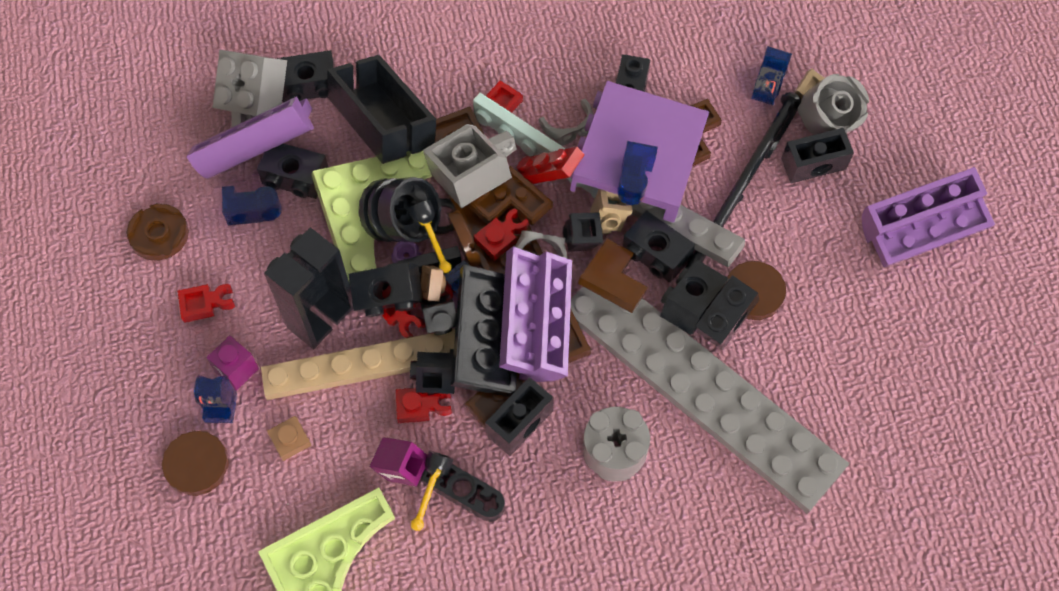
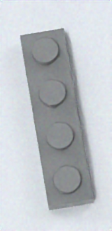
(708, 236)

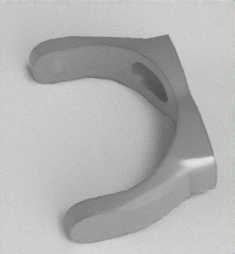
(560, 135)
(556, 242)

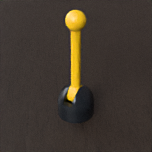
(422, 215)
(437, 466)

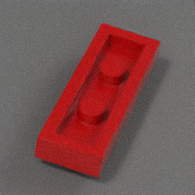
(550, 165)

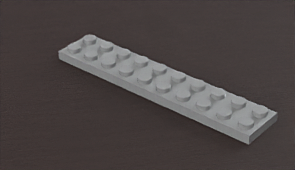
(713, 397)

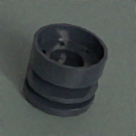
(386, 205)

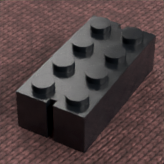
(381, 108)
(307, 278)

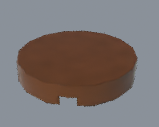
(157, 232)
(463, 238)
(765, 281)
(195, 463)

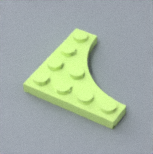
(339, 195)
(324, 550)

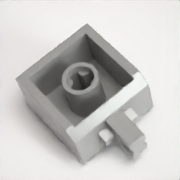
(248, 84)
(470, 163)

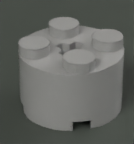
(834, 105)
(621, 426)

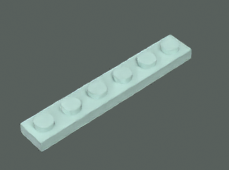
(527, 137)

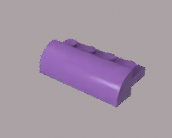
(251, 138)
(927, 217)
(536, 315)

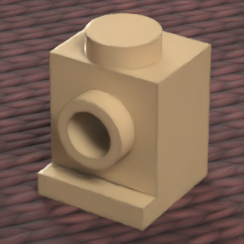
(611, 215)

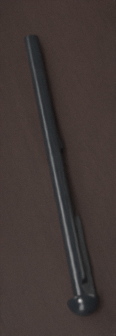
(764, 150)

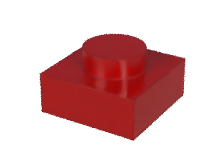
(505, 96)

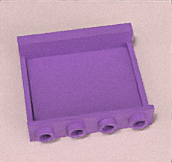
(647, 119)

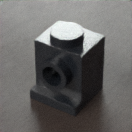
(578, 234)
(439, 315)
(433, 372)

